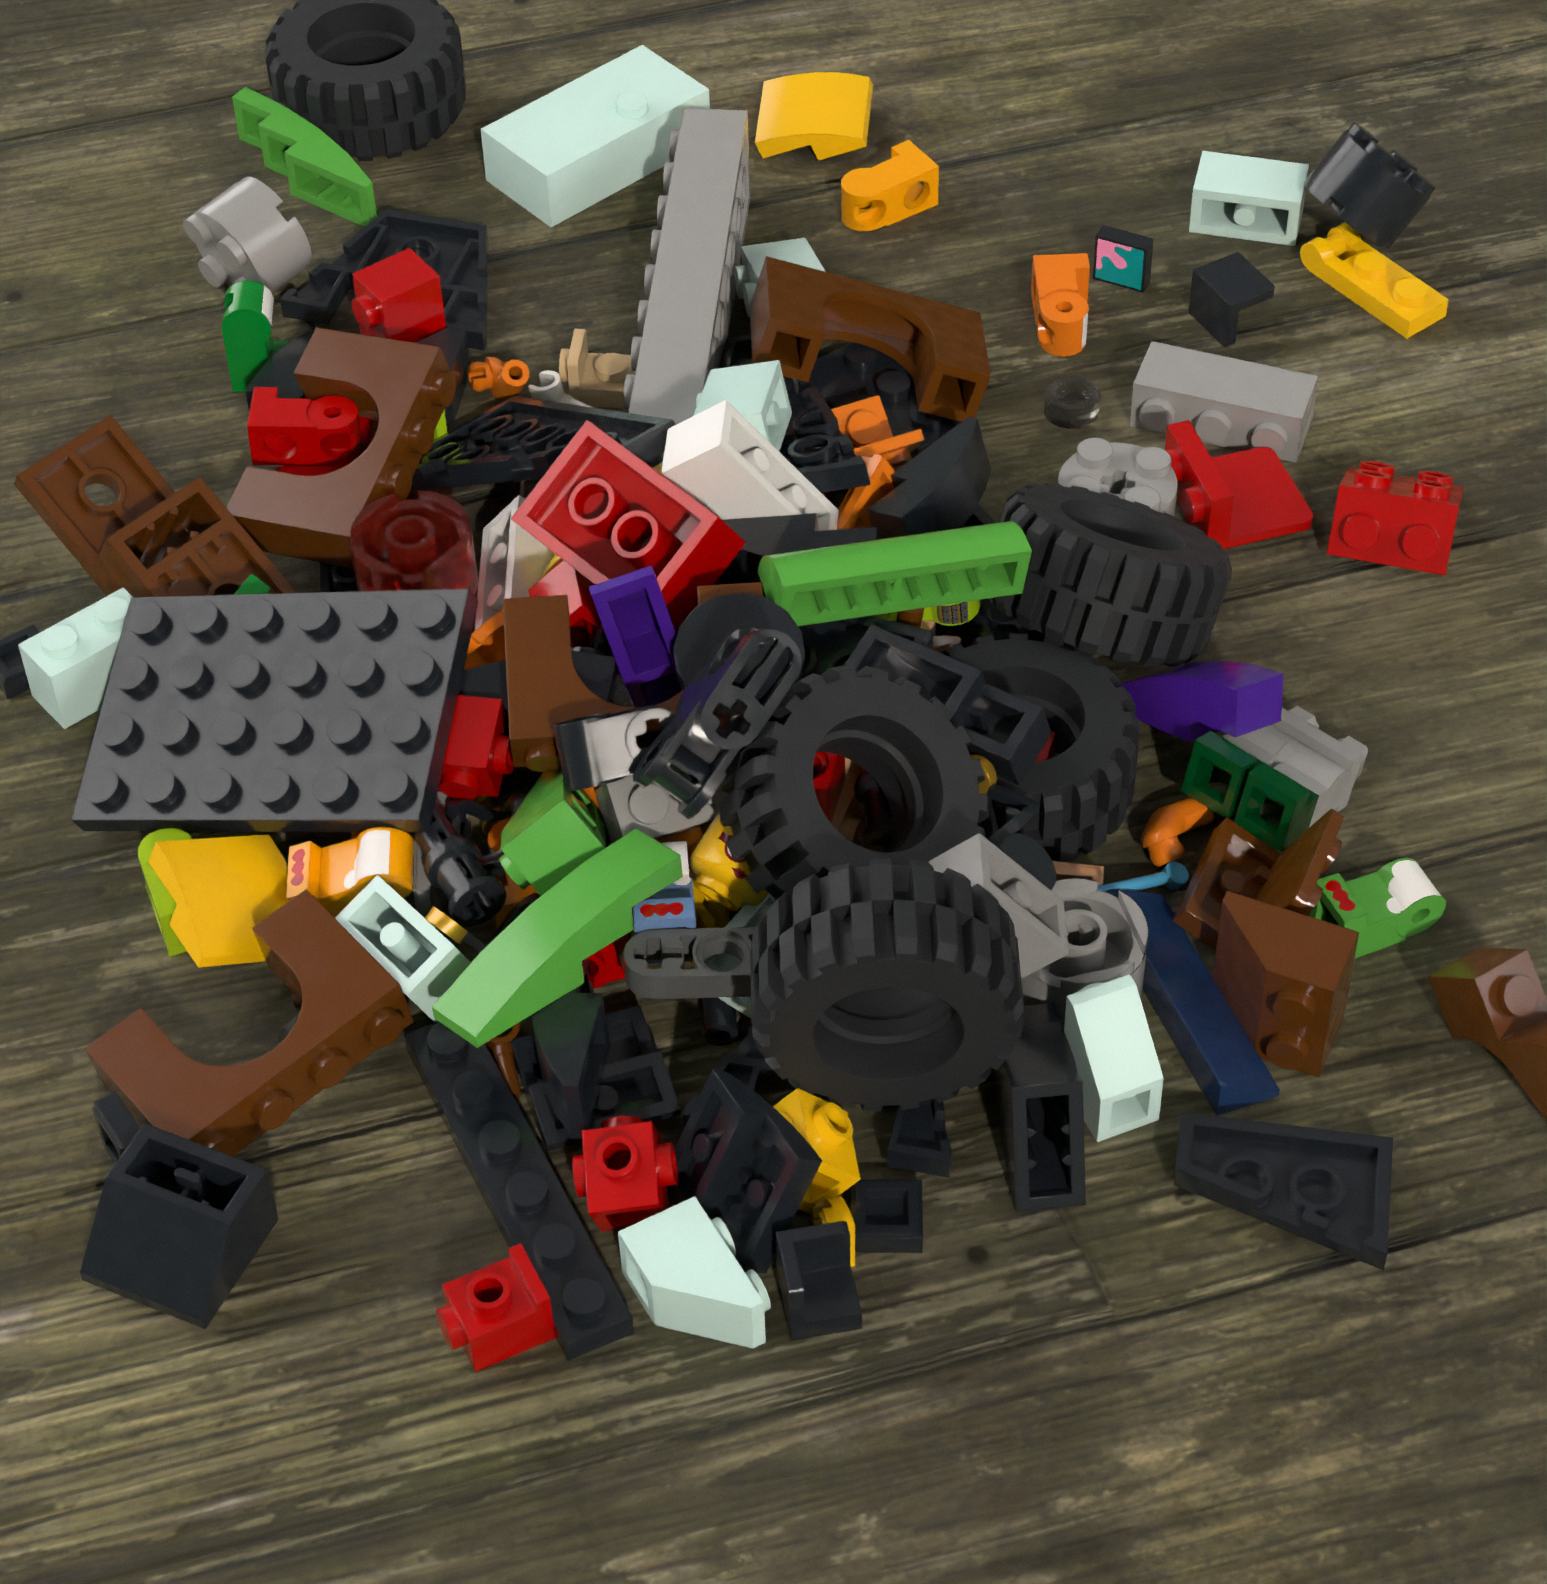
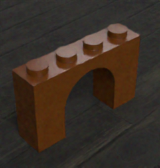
(932, 340)
(390, 383)
(545, 684)
(343, 1018)

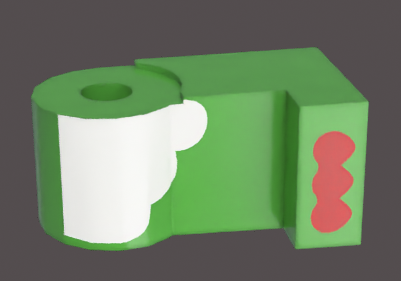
(1381, 905)

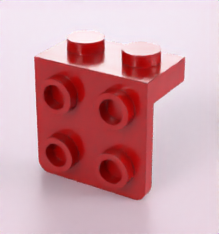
(1234, 495)
(1395, 517)

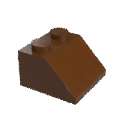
(1284, 979)

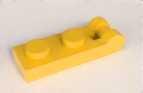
(1373, 281)

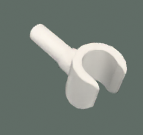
(552, 389)

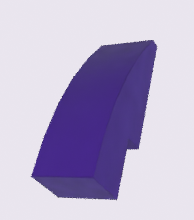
(639, 634)
(1208, 698)

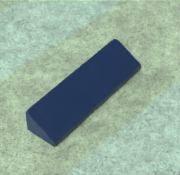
(1198, 1014)

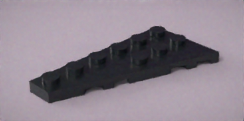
(813, 433)
(525, 439)

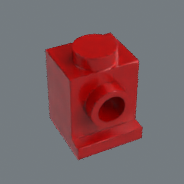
(497, 1311)

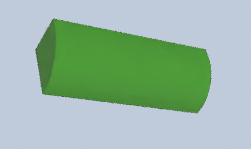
(898, 573)

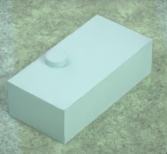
(590, 135)

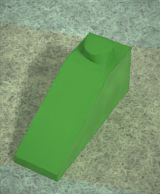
(551, 834)

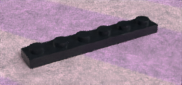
(520, 1187)

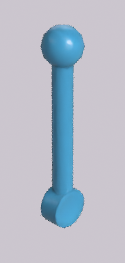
(1173, 876)

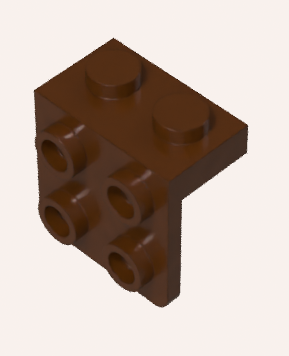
(1251, 868)

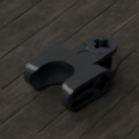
(747, 680)

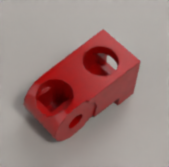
(302, 429)

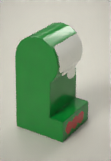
(248, 331)

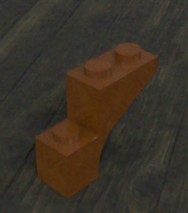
(1501, 1006)

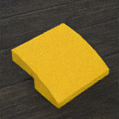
(814, 110)
(221, 893)

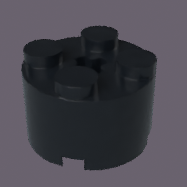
(1369, 186)

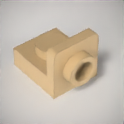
(594, 377)

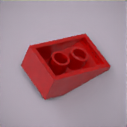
(618, 515)

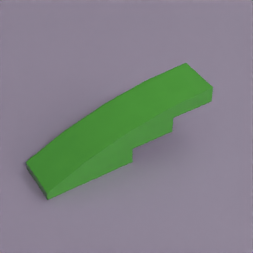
(309, 158)
(545, 945)

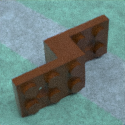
(151, 536)

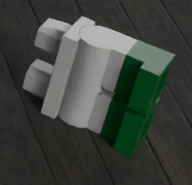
(1277, 771)

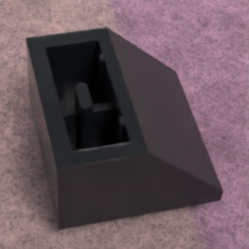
(177, 1225)

